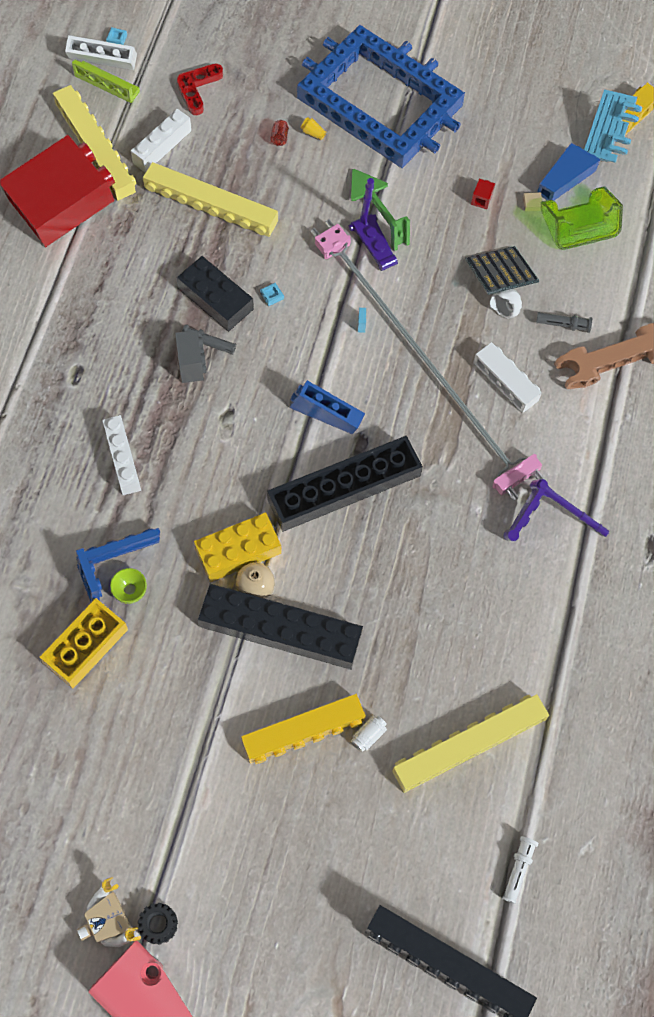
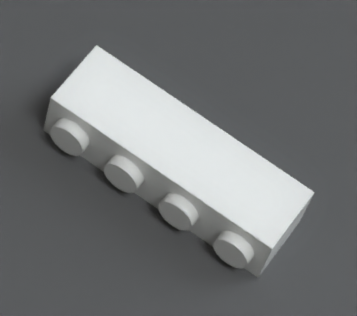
(101, 52)
(161, 140)
(507, 377)
(121, 455)

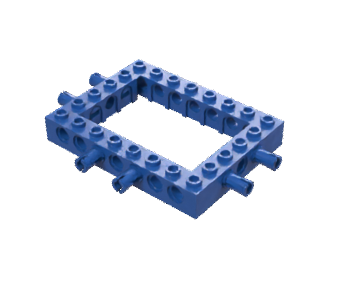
(398, 149)

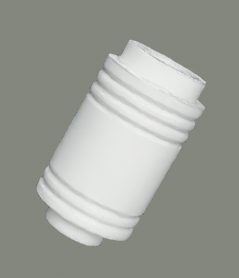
(369, 733)

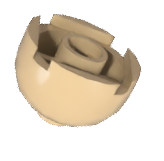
(255, 580)

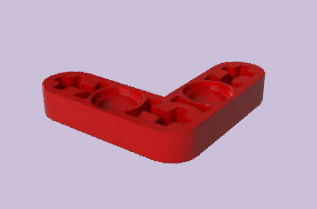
(193, 82)

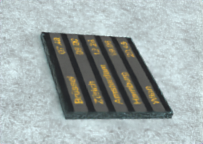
(502, 270)

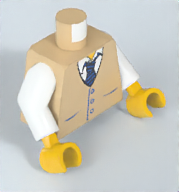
(107, 919)

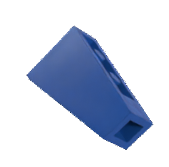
(567, 172)
(325, 407)

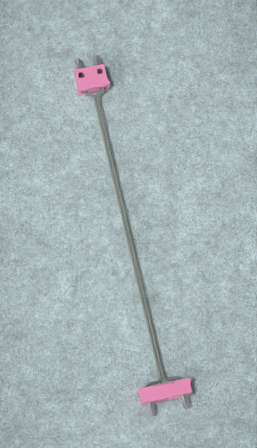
(336, 240)

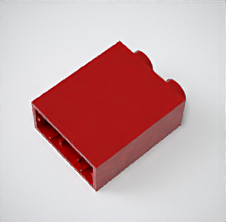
(58, 189)

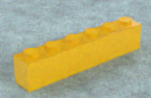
(303, 728)

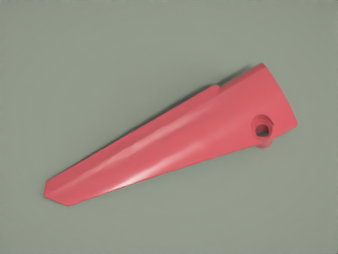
(131, 992)

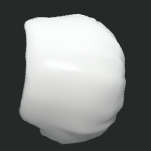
(506, 303)

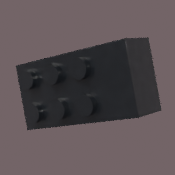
(215, 293)

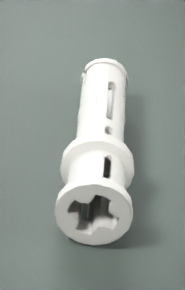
(523, 859)

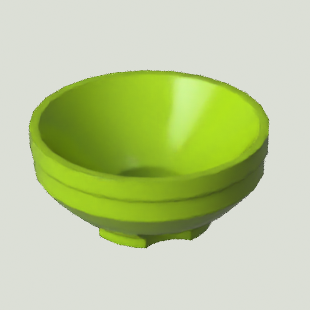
(128, 577)

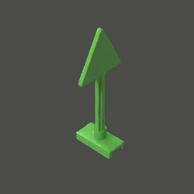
(399, 228)

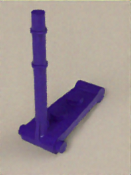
(371, 234)
(539, 489)

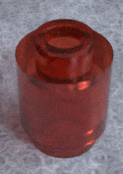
(279, 133)

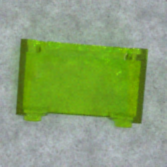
(585, 222)

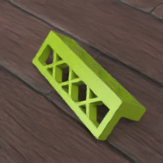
(105, 81)

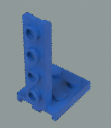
(111, 549)

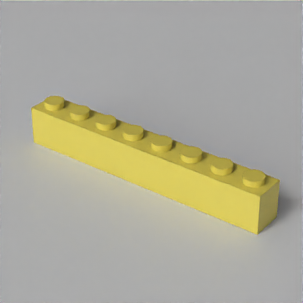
(87, 131)
(210, 199)
(469, 743)

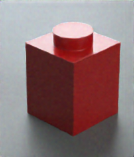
(483, 193)

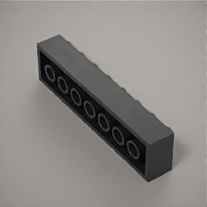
(344, 483)
(280, 626)
(449, 964)

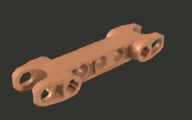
(590, 365)

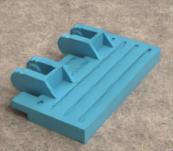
(609, 127)

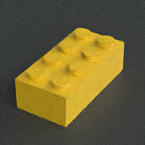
(237, 546)
(84, 643)

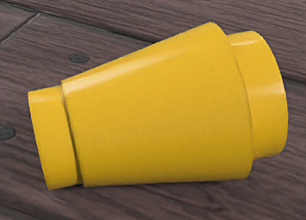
(313, 129)

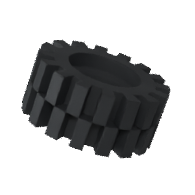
(144, 923)

